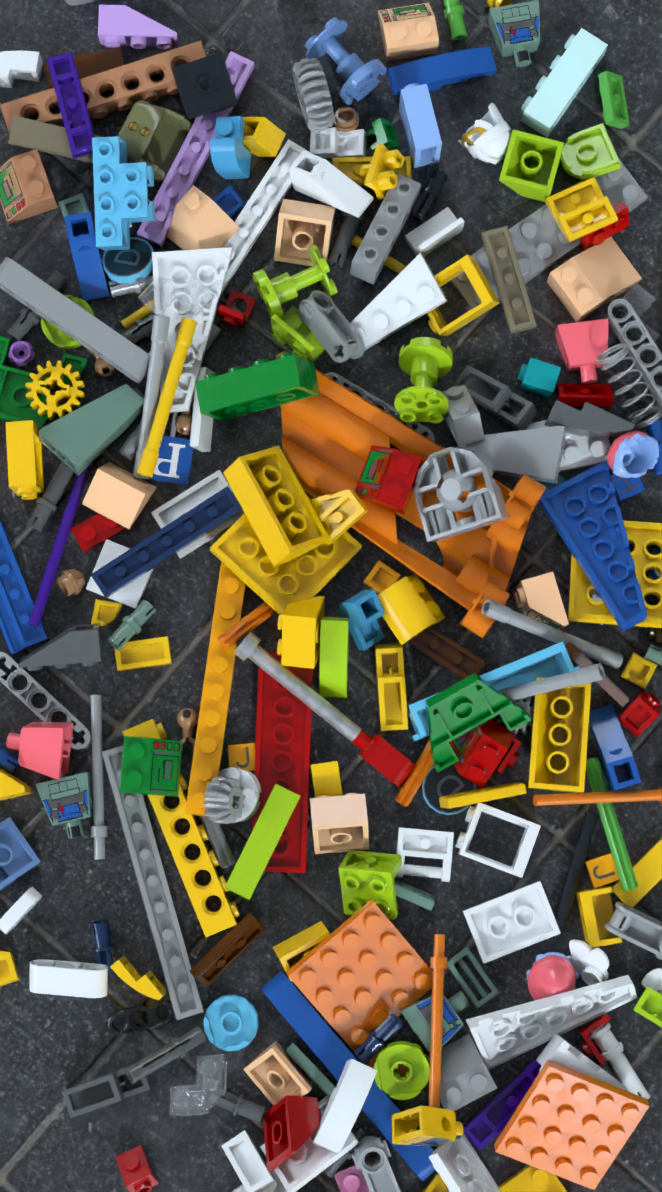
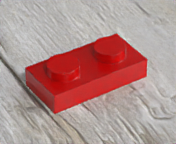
(598, 236)
(577, 394)
(96, 531)

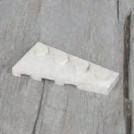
(400, 303)

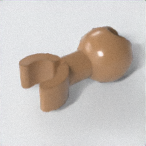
(102, 366)
(184, 421)
(187, 724)

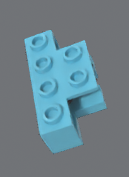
(119, 193)

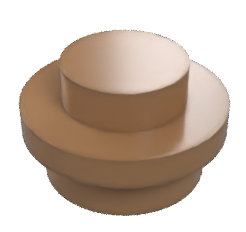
(346, 119)

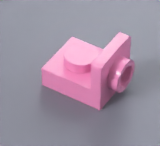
(351, 1179)

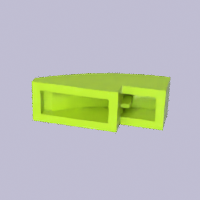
(334, 657)

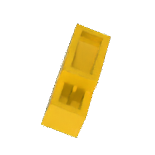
(391, 686)

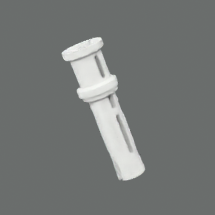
(613, 1052)

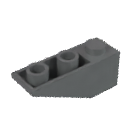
(72, 646)

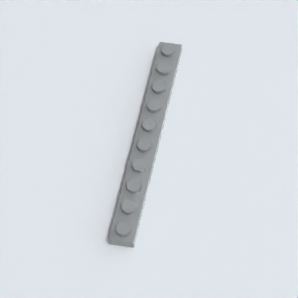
(154, 892)

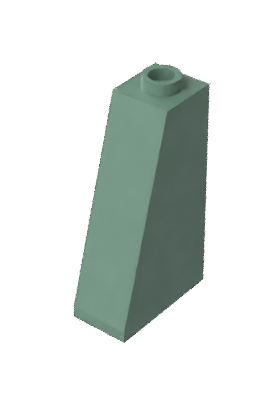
(92, 428)

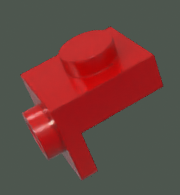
(136, 1170)

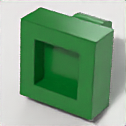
(384, 133)

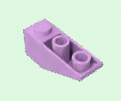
(126, 27)

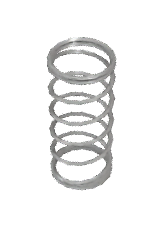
(612, 360)

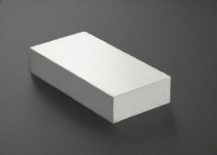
(248, 1162)

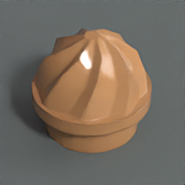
(71, 582)

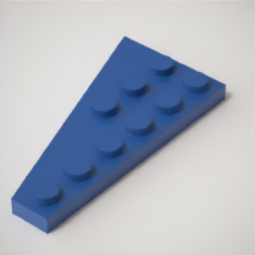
(594, 532)

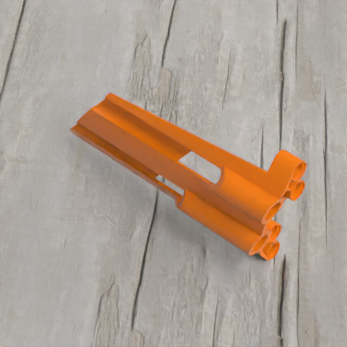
(327, 448)

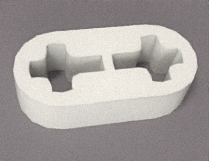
(19, 910)

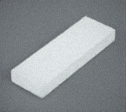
(201, 424)

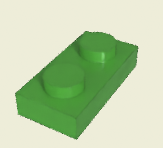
(613, 100)

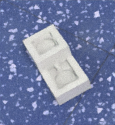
(336, 143)

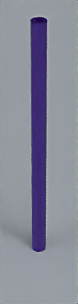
(58, 548)

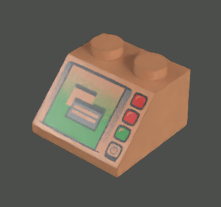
(25, 187)

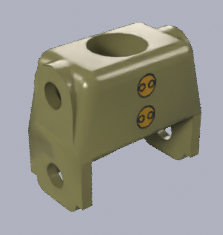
(154, 136)

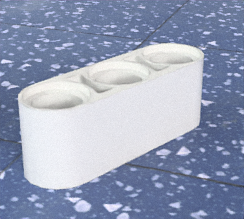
(68, 978)

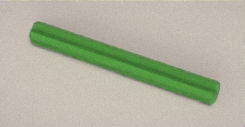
(611, 827)

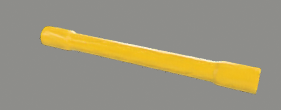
(151, 451)

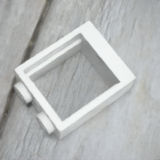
(524, 849)

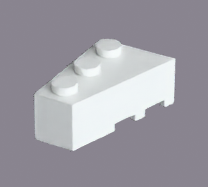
(564, 1053)

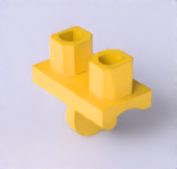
(380, 172)

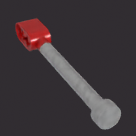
(374, 749)

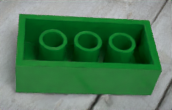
(257, 387)

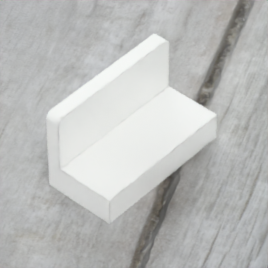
(434, 232)

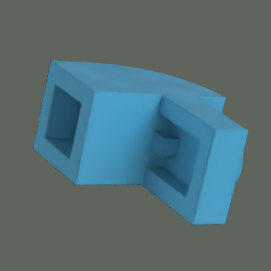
(227, 149)
(363, 613)

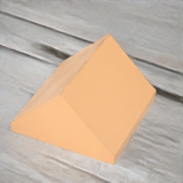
(118, 494)
(277, 1074)

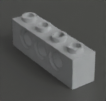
(385, 229)

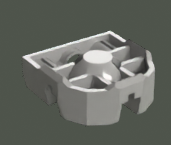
(434, 475)

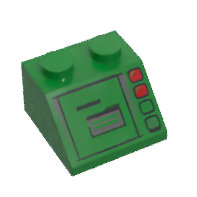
(151, 766)

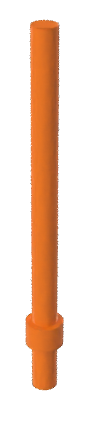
(598, 797)
(438, 963)

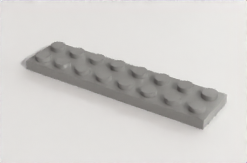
(541, 242)

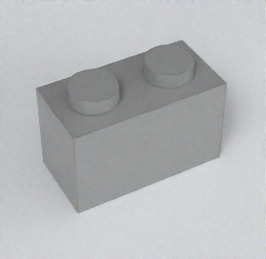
(463, 416)

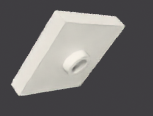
(128, 595)

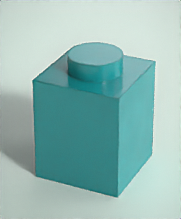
(539, 377)

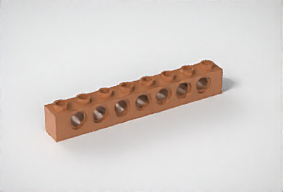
(112, 80)

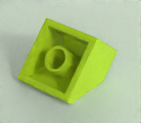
(531, 165)

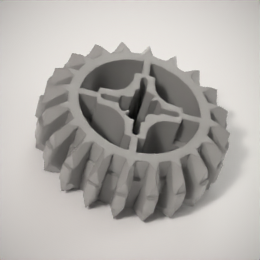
(313, 94)

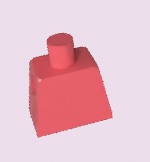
(581, 345)
(44, 747)

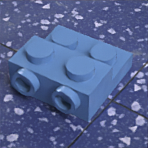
(15, 854)

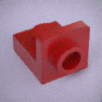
(640, 712)

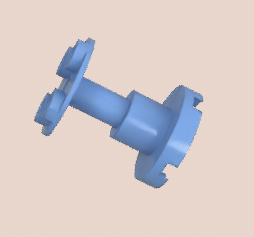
(359, 77)

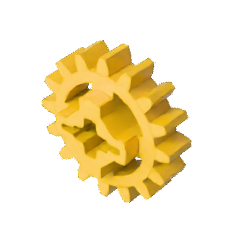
(56, 379)

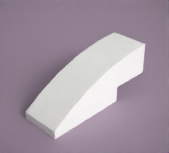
(19, 65)
(344, 1105)

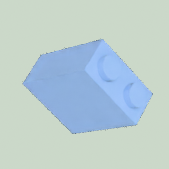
(420, 125)

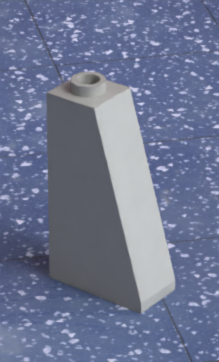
(528, 451)

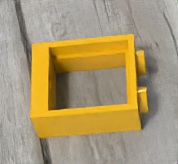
(481, 287)
(24, 459)

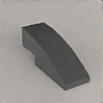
(497, 399)
(588, 422)
(103, 1091)

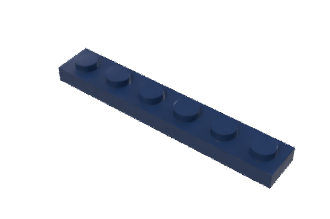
(166, 542)

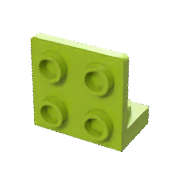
(296, 334)
(369, 877)

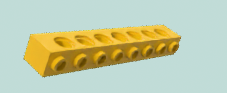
(210, 921)

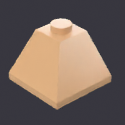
(200, 223)

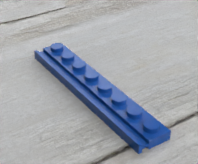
(16, 602)

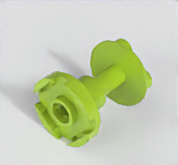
(285, 287)
(425, 363)

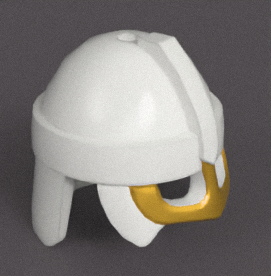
(488, 137)

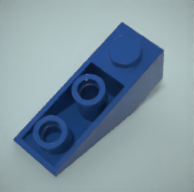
(86, 256)
(613, 749)

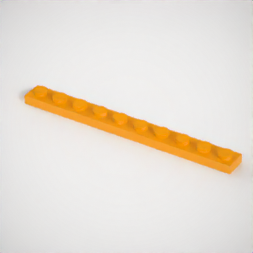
(215, 691)

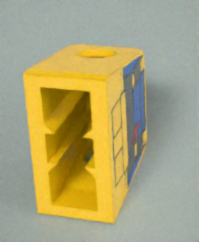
(436, 1126)

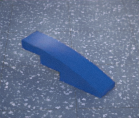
(443, 69)

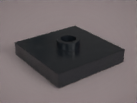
(204, 86)

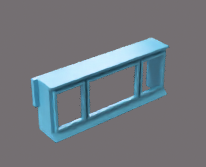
(541, 664)

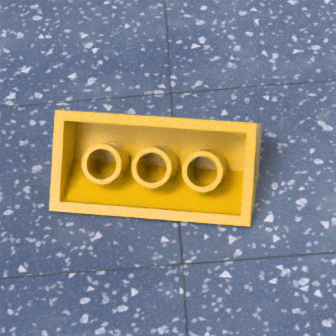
(275, 505)
(560, 739)

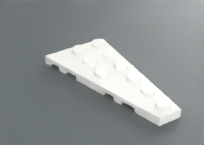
(210, 269)
(525, 1026)

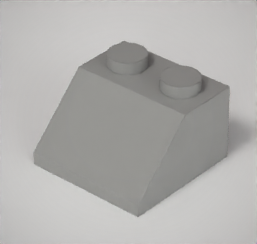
(463, 1074)

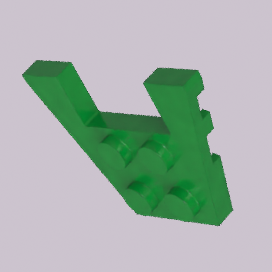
(13, 399)
(463, 709)

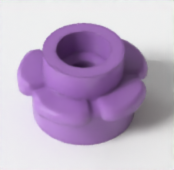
(16, 348)

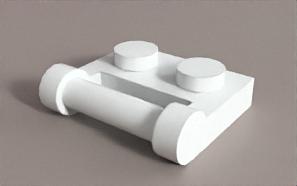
(426, 845)

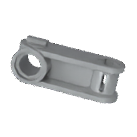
(330, 327)
(636, 928)
(378, 1169)

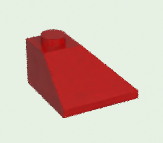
(288, 1127)

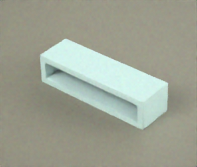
(564, 82)

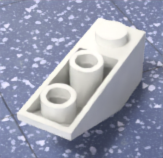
(326, 183)

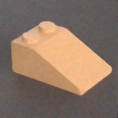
(592, 279)

